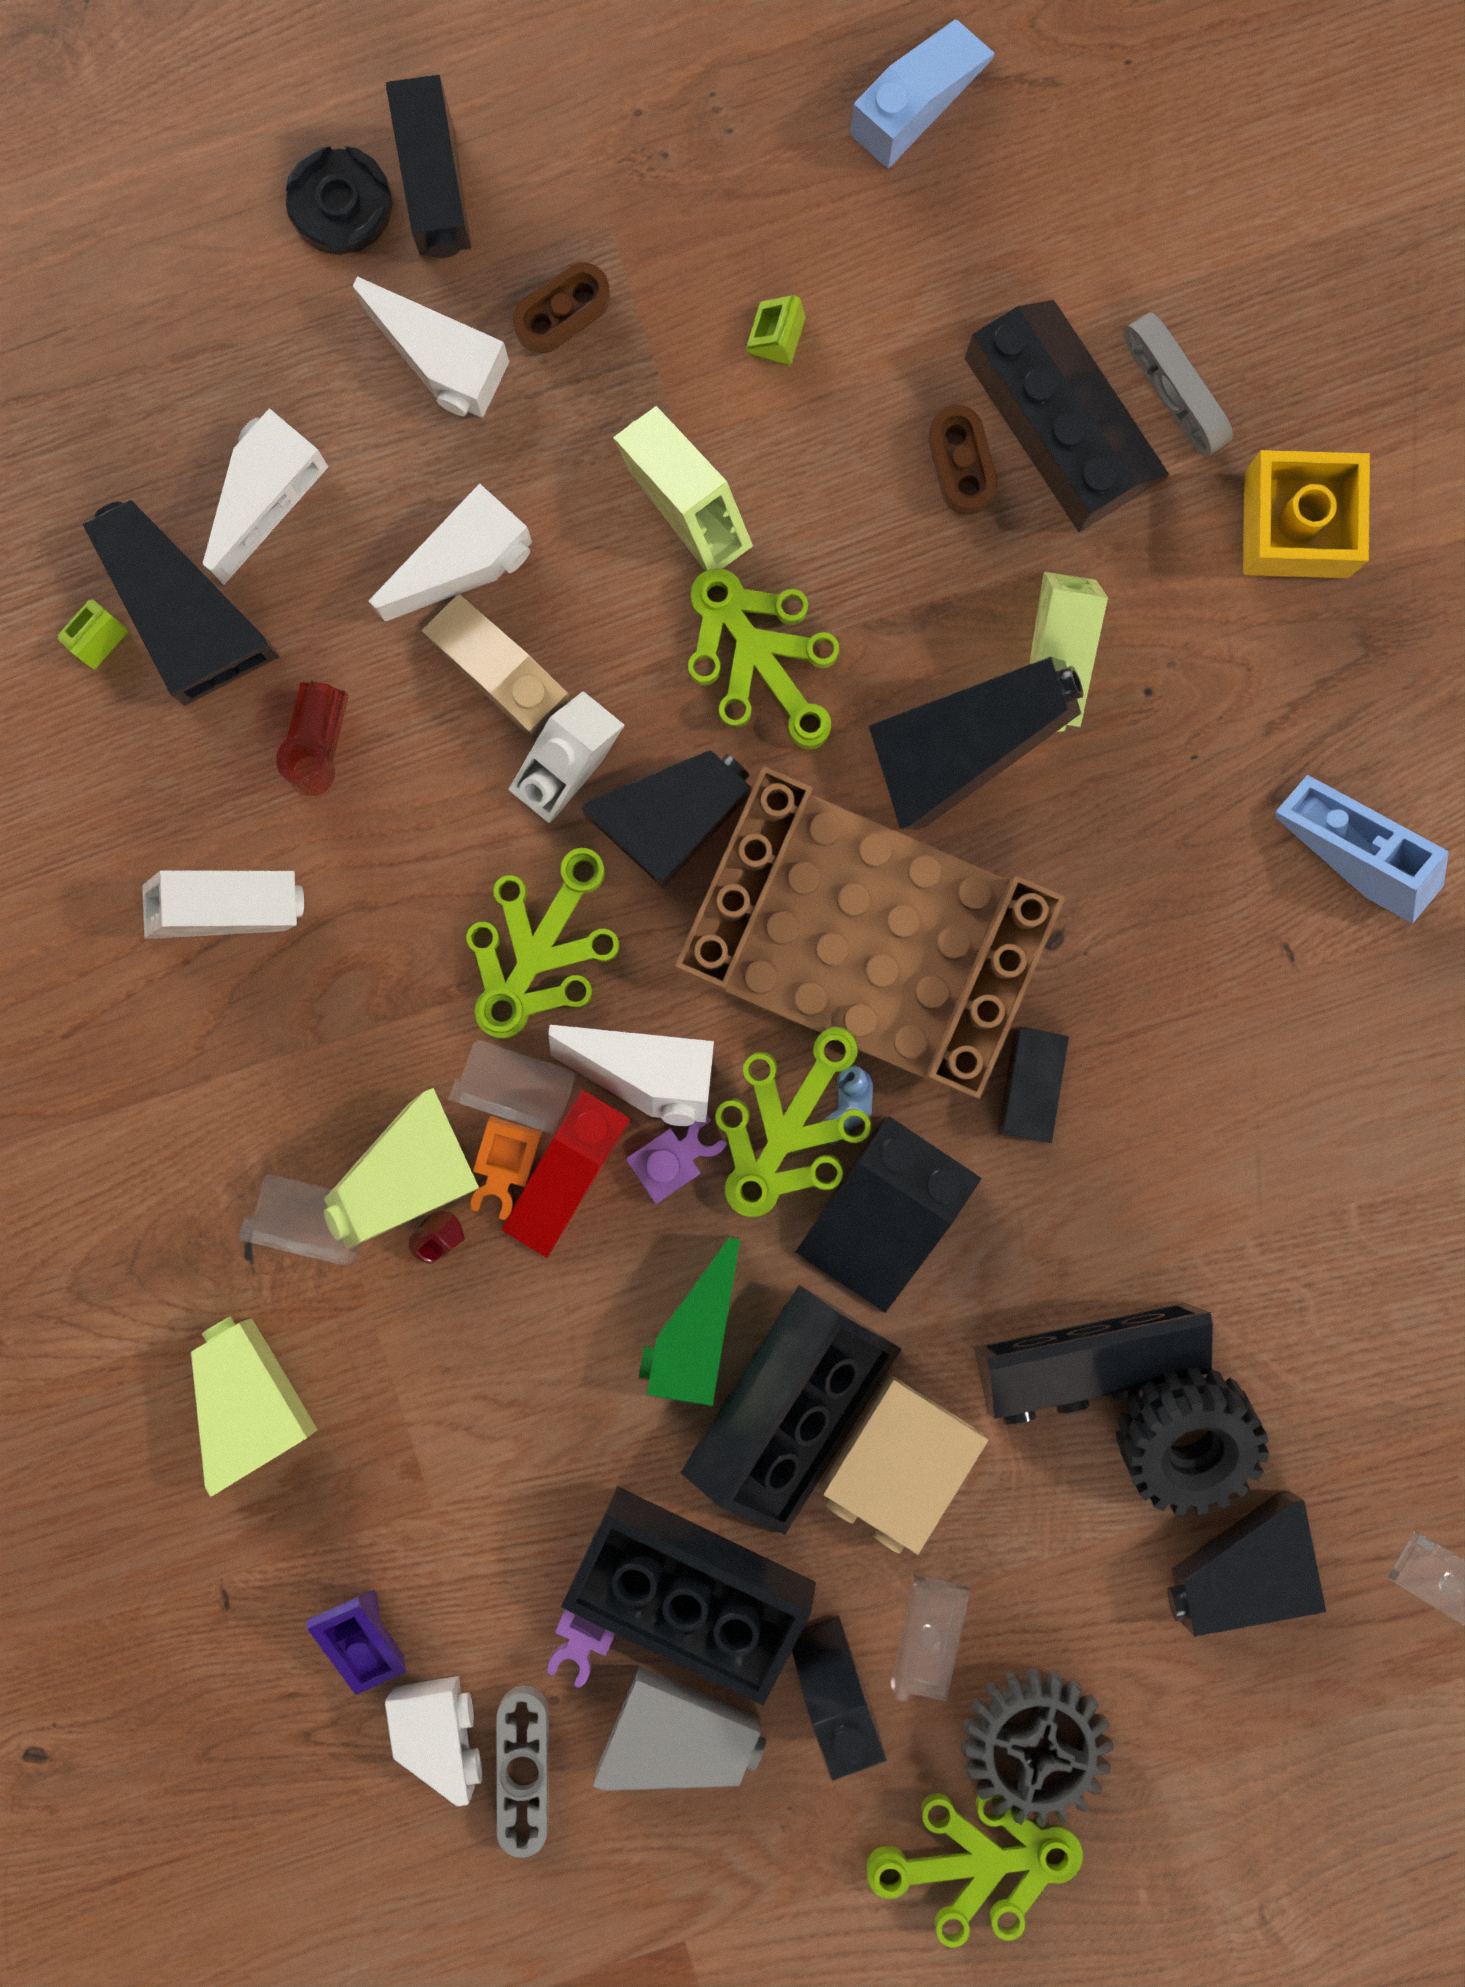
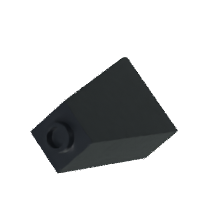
(179, 613)
(969, 737)

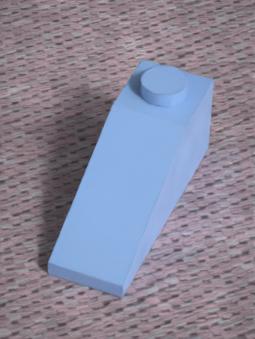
(916, 91)
(1366, 848)

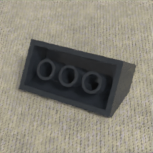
(1063, 412)
(1092, 1361)
(790, 1411)
(690, 1596)

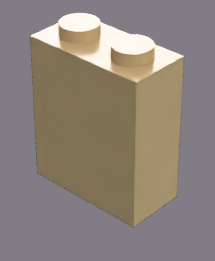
(902, 1466)

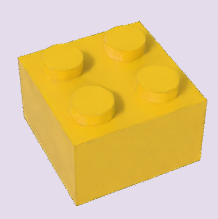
(1306, 514)

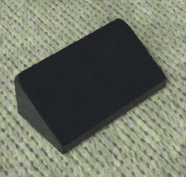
(1033, 1084)

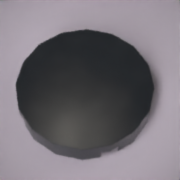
(338, 200)

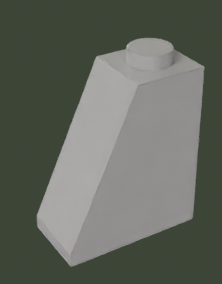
(677, 1739)

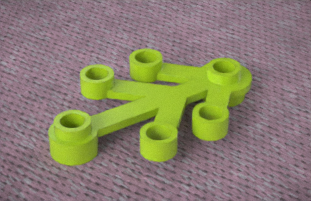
(757, 650)
(536, 951)
(786, 1130)
(983, 1863)

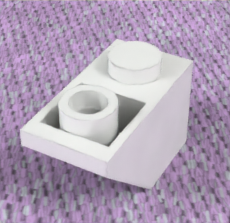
(565, 755)
(431, 1736)

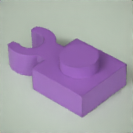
(668, 1163)
(582, 1638)

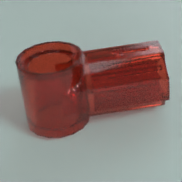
(315, 733)

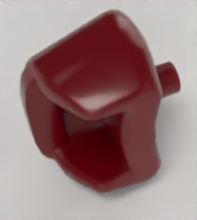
(436, 1236)

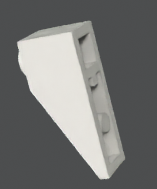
(448, 356)
(262, 484)
(463, 553)
(651, 1072)

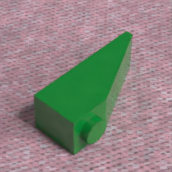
(691, 1341)

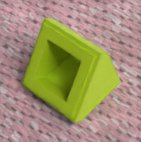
(777, 329)
(92, 634)

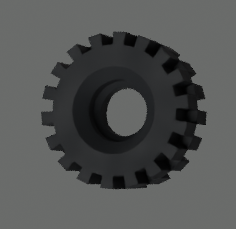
(1205, 1469)

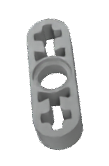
(1178, 384)
(537, 1810)

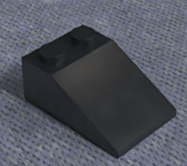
(888, 1213)

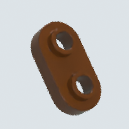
(556, 305)
(962, 462)

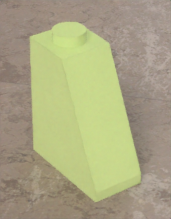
(684, 489)
(1070, 626)
(401, 1176)
(243, 1404)

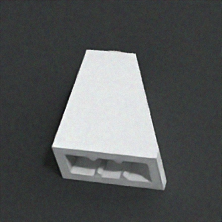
(220, 903)

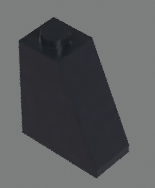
(429, 165)
(671, 812)
(1251, 1572)
(837, 1700)

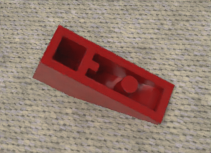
(566, 1173)

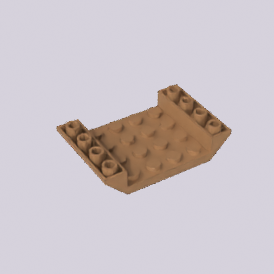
(869, 935)

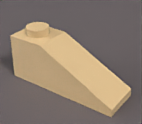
(496, 666)

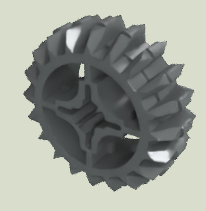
(1078, 1762)

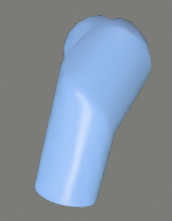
(854, 1091)

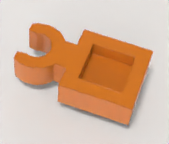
(505, 1158)

